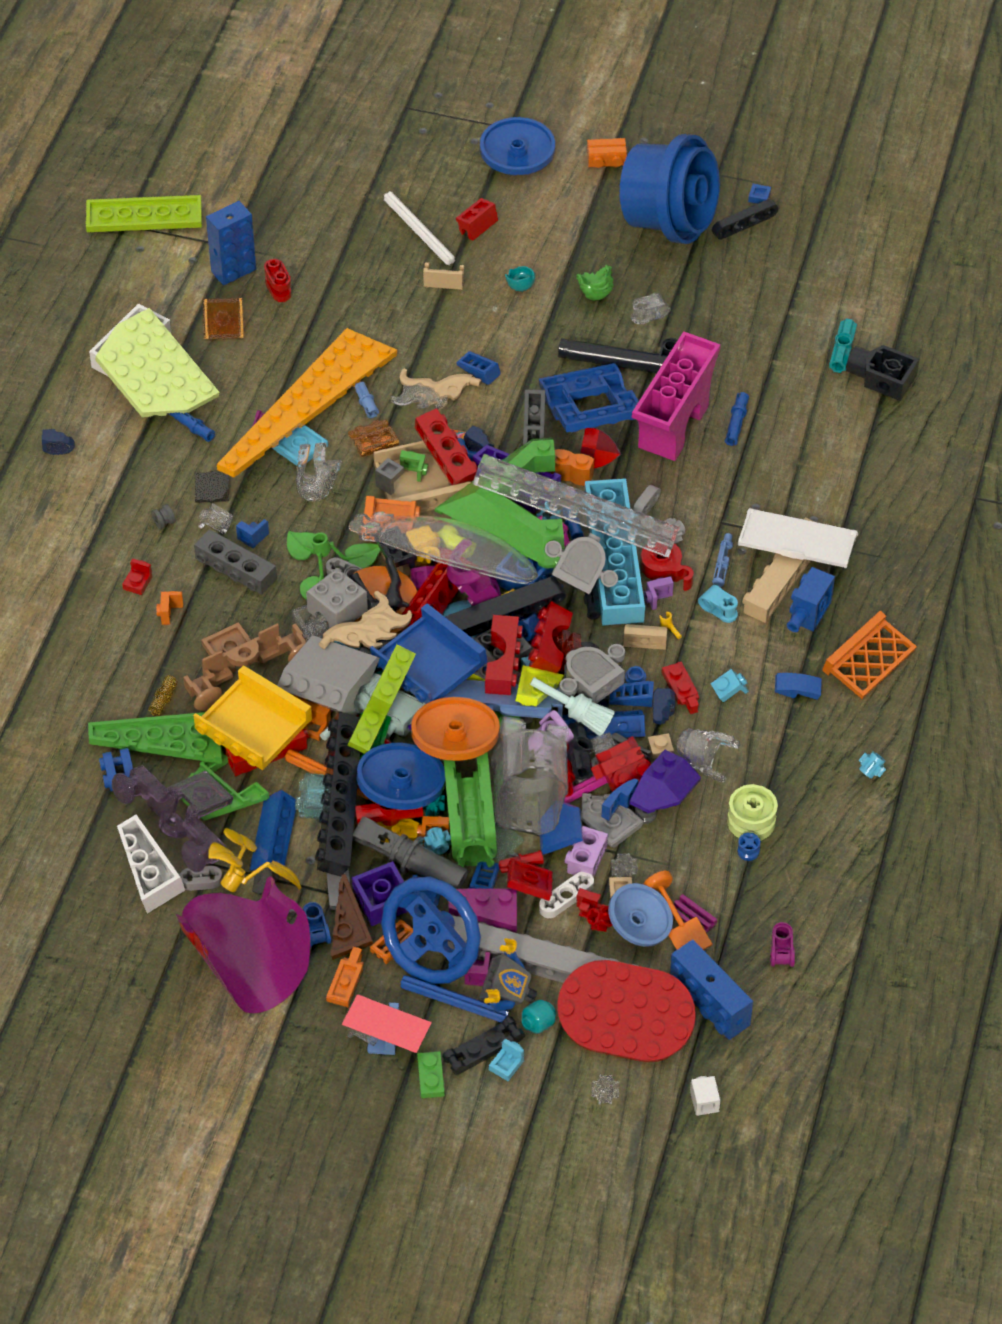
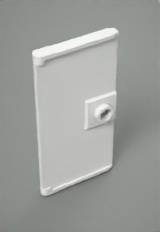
(797, 538)

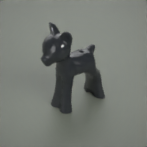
(393, 593)

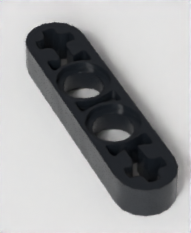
(762, 211)

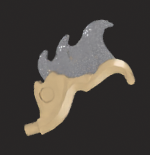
(430, 392)

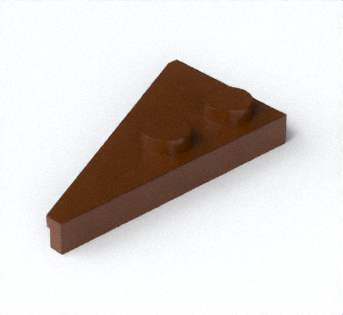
(350, 926)

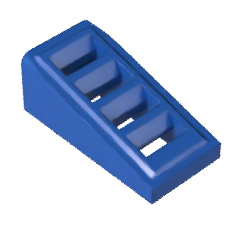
(485, 368)
(644, 696)
(490, 883)

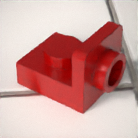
(138, 577)

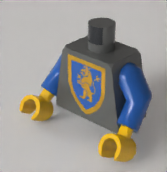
(507, 980)

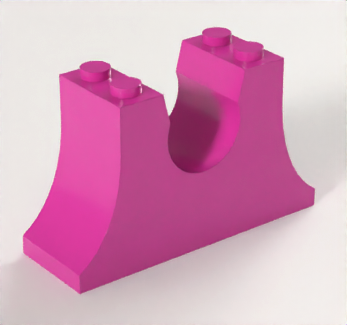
(676, 394)

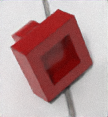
(586, 901)

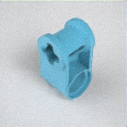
(719, 604)

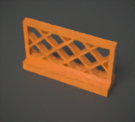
(856, 643)

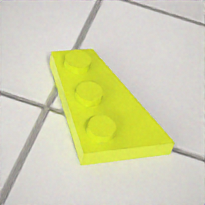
(529, 695)

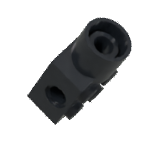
(884, 369)

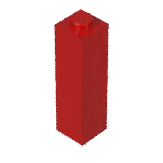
(241, 766)

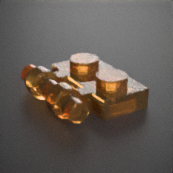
(373, 437)

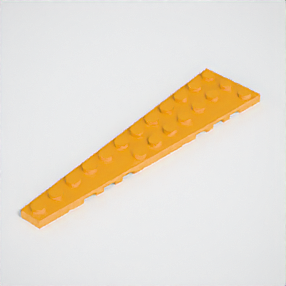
(325, 381)

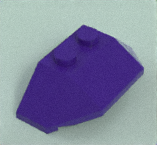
(665, 783)

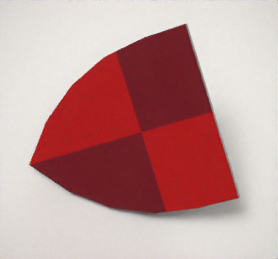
(599, 447)

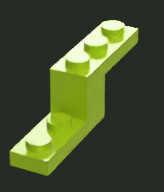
(381, 699)

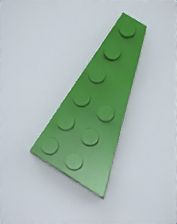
(157, 735)

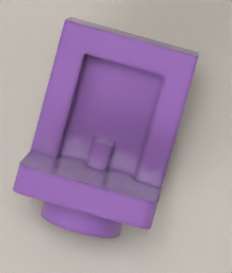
(658, 589)

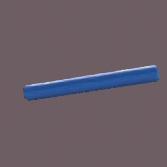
(452, 998)

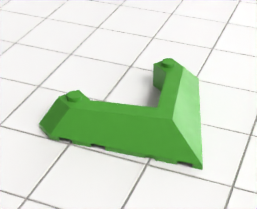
(505, 518)

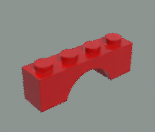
(545, 653)
(499, 673)

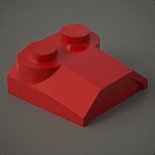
(627, 773)

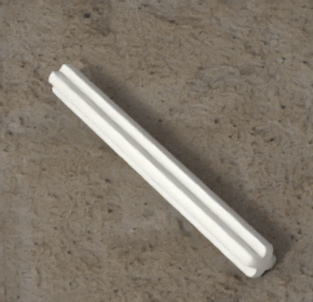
(419, 228)

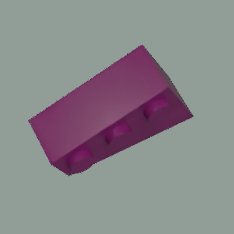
(492, 906)

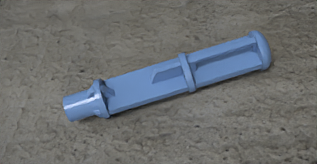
(722, 561)

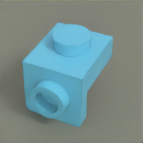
(729, 684)
(507, 1060)

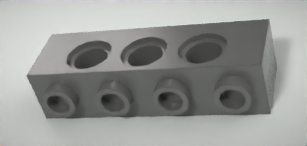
(235, 562)

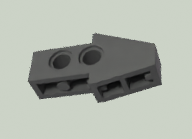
(534, 415)

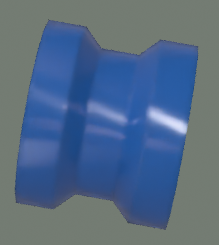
(746, 841)

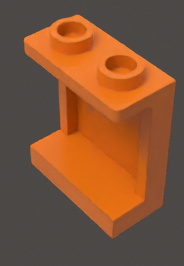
(395, 507)

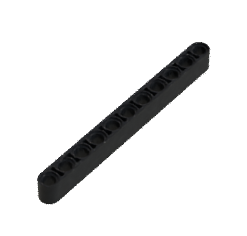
(515, 603)

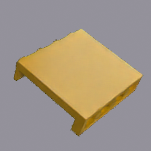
(254, 719)

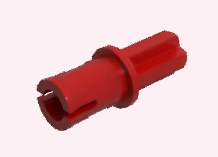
(533, 858)

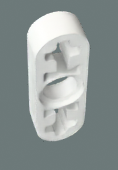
(563, 903)

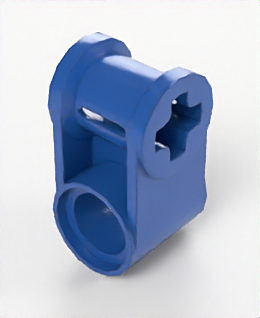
(318, 927)

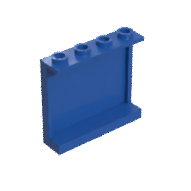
(442, 656)

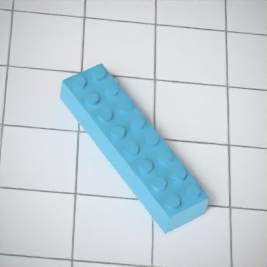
(625, 600)

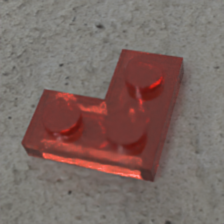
(567, 643)

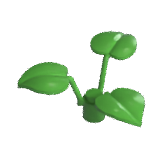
(305, 543)

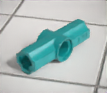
(843, 345)

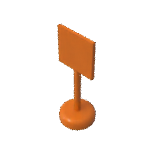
(685, 931)

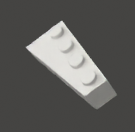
(151, 868)

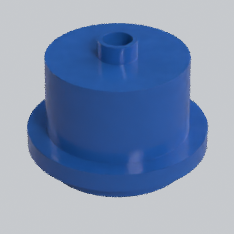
(671, 187)

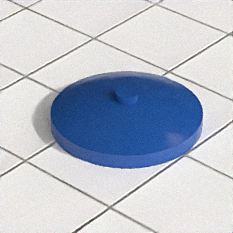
(517, 146)
(400, 776)

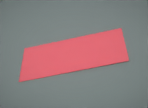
(386, 1023)

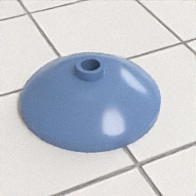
(645, 907)

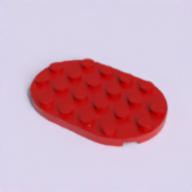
(626, 1010)

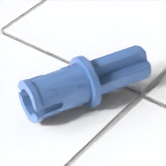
(366, 400)

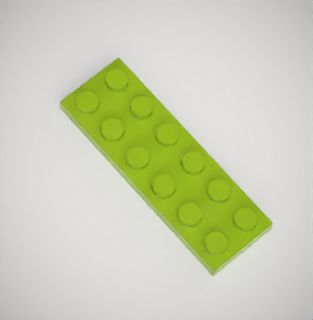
(143, 213)

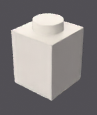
(705, 1095)

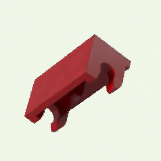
(477, 218)

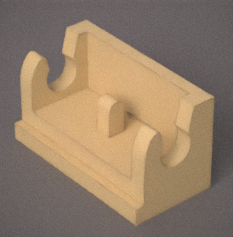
(443, 278)

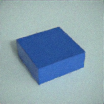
(759, 193)

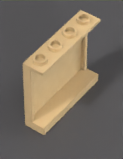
(433, 487)

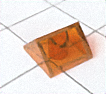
(223, 318)

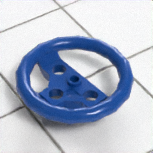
(434, 926)

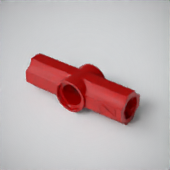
(385, 815)

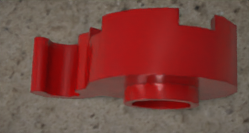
(658, 566)

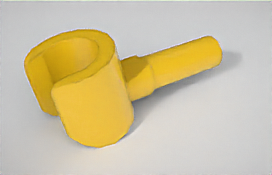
(668, 623)

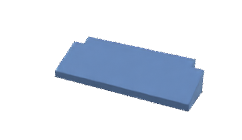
(504, 703)

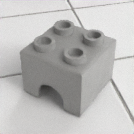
(337, 599)

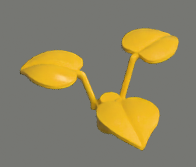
(235, 874)

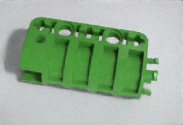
(471, 814)

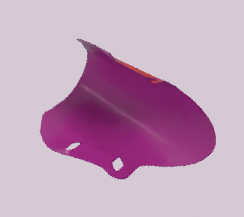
(250, 944)

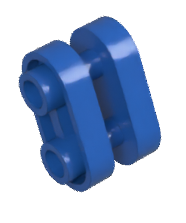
(107, 763)

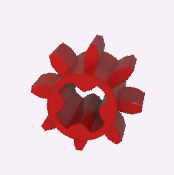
(599, 918)

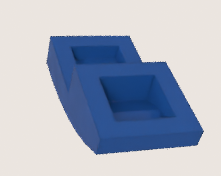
(793, 683)
(620, 796)

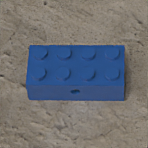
(231, 243)
(719, 1000)

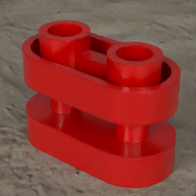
(277, 280)

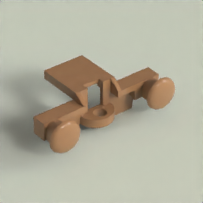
(234, 648)

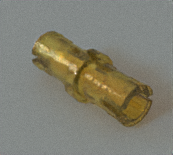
(163, 695)

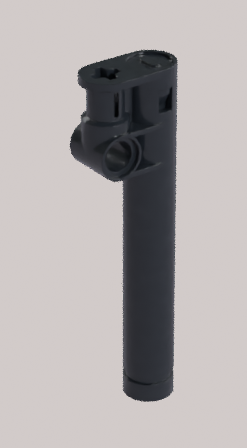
(621, 357)

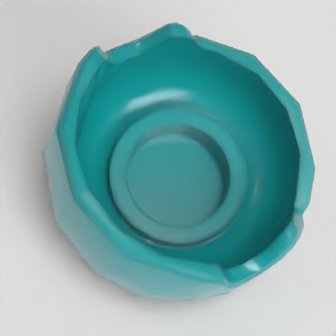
(520, 278)

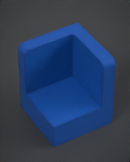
(252, 533)

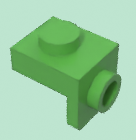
(414, 462)

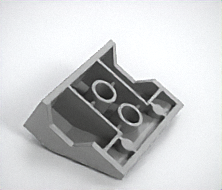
(328, 675)

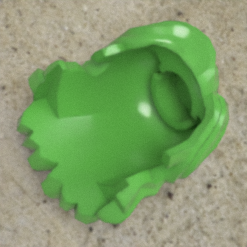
(598, 285)

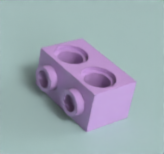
(591, 854)

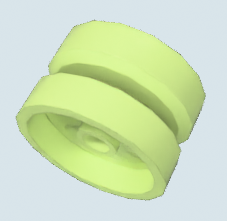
(753, 811)

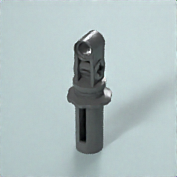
(409, 853)

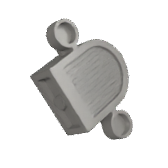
(581, 563)
(593, 672)

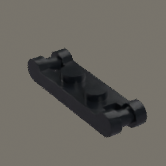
(482, 1046)

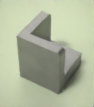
(387, 474)

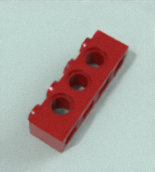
(436, 422)
(435, 591)

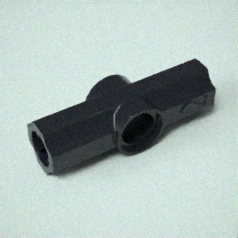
(579, 751)

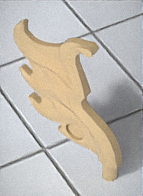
(373, 626)

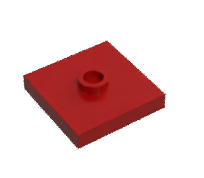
(529, 879)

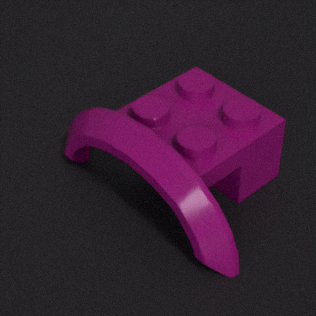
(476, 585)

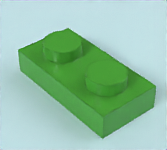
(430, 1074)

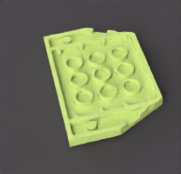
(153, 368)

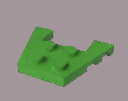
(251, 795)

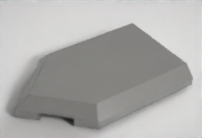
(619, 827)

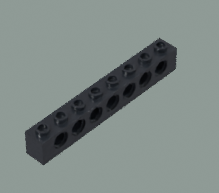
(338, 797)

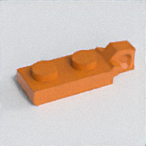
(346, 979)

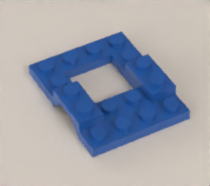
(566, 387)

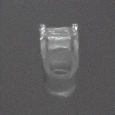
(650, 307)

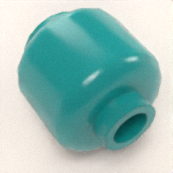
(539, 1016)

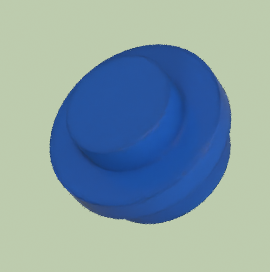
(635, 674)

